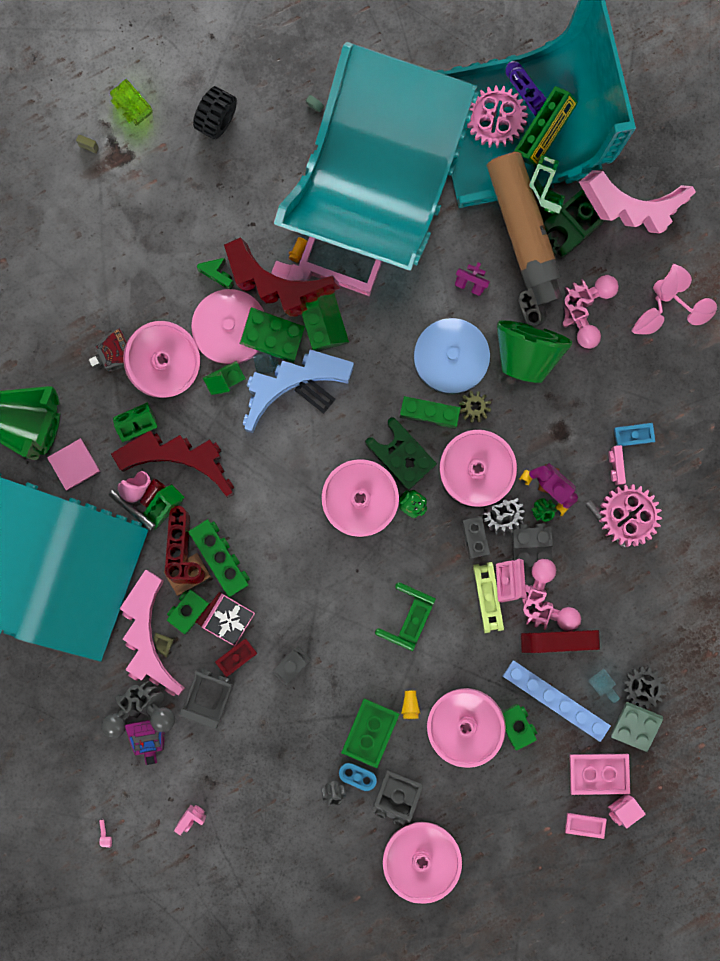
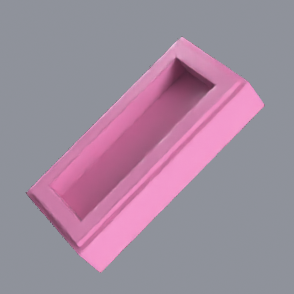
(585, 825)

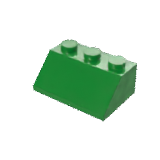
(324, 323)

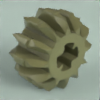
(475, 399)

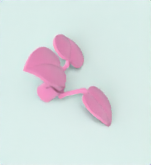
(676, 281)

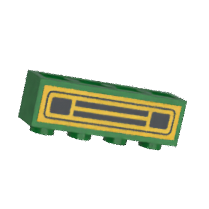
(546, 125)

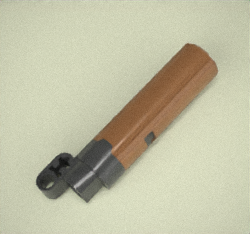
(526, 233)

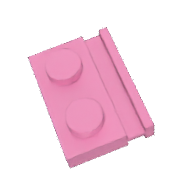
(510, 580)

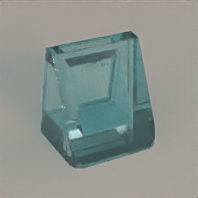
(265, 363)

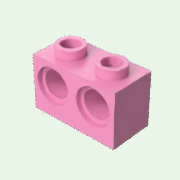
(625, 811)

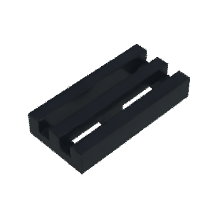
(327, 404)

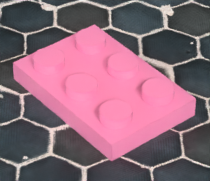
(599, 774)

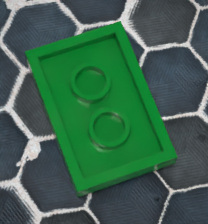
(272, 335)
(370, 733)

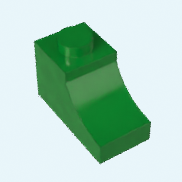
(162, 504)

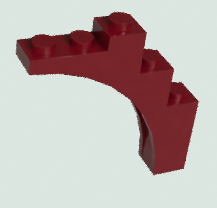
(270, 287)
(148, 449)

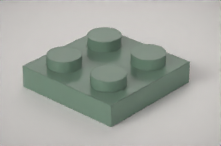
(636, 726)

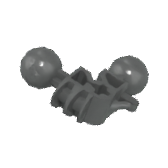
(131, 705)

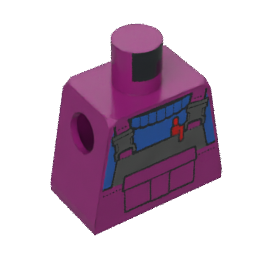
(145, 740)

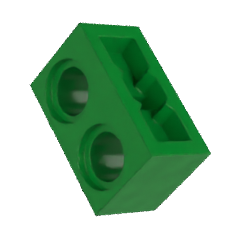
(135, 422)

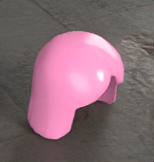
(134, 488)

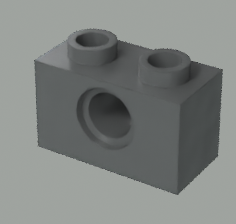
(475, 537)

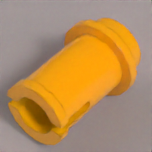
(298, 250)

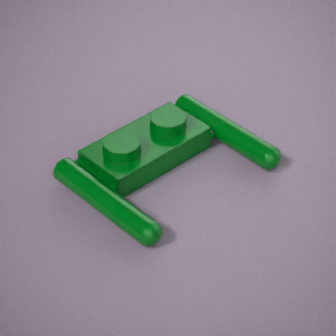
(414, 621)

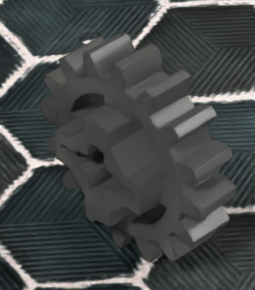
(505, 517)
(648, 695)

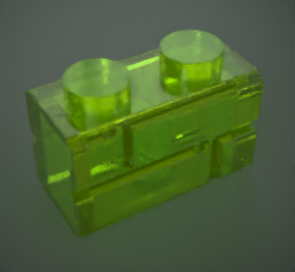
(131, 103)

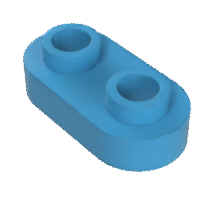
(357, 776)

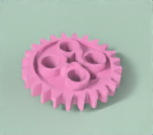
(513, 120)
(619, 502)

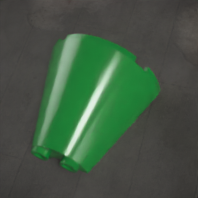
(29, 420)

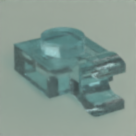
(603, 684)

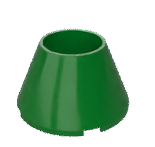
(528, 351)

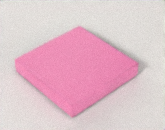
(73, 464)

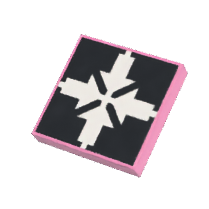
(228, 620)

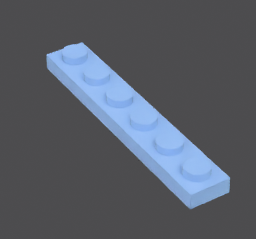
(556, 701)

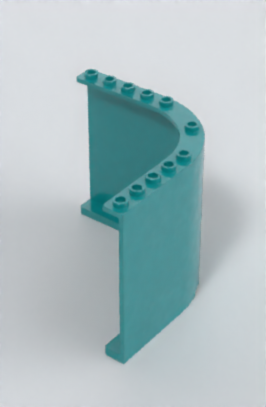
(577, 61)
(380, 157)
(63, 569)

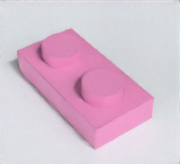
(618, 471)

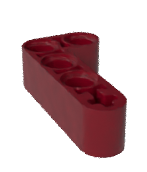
(182, 544)
(560, 641)

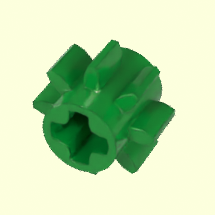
(544, 509)

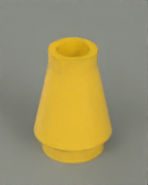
(410, 706)

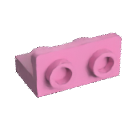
(192, 814)

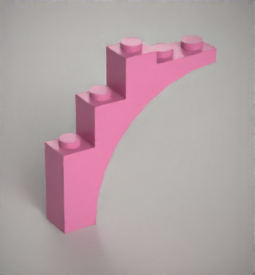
(612, 203)
(139, 636)

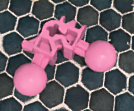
(606, 288)
(567, 619)

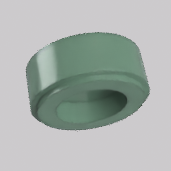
(314, 103)

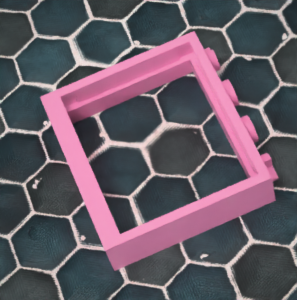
(344, 281)

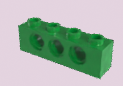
(199, 535)

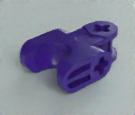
(520, 79)

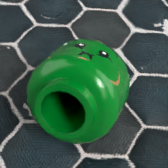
(413, 503)

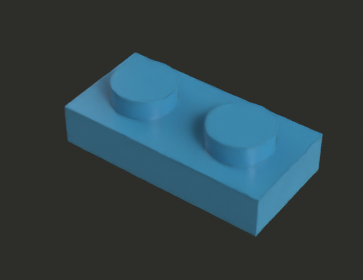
(634, 434)

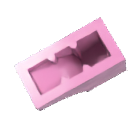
(291, 272)

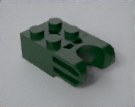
(573, 223)
(398, 451)

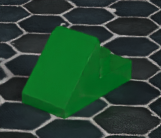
(212, 270)
(222, 379)

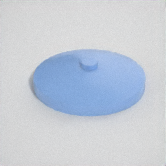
(451, 356)

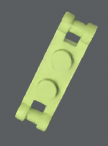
(488, 597)

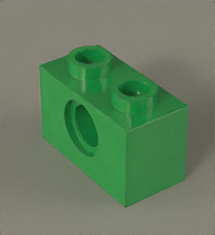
(178, 619)
(519, 738)

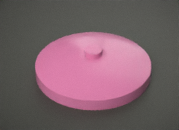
(220, 324)
(161, 359)
(478, 468)
(360, 498)
(466, 727)
(422, 862)

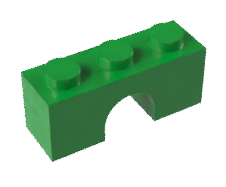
(429, 411)

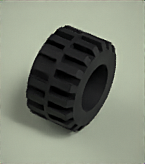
(214, 112)

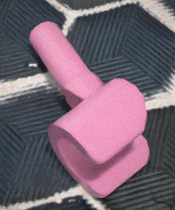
(104, 840)

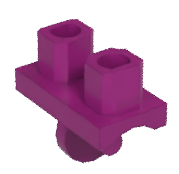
(480, 283)

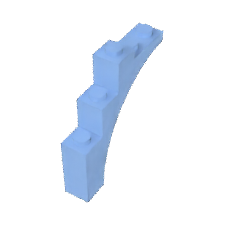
(267, 389)

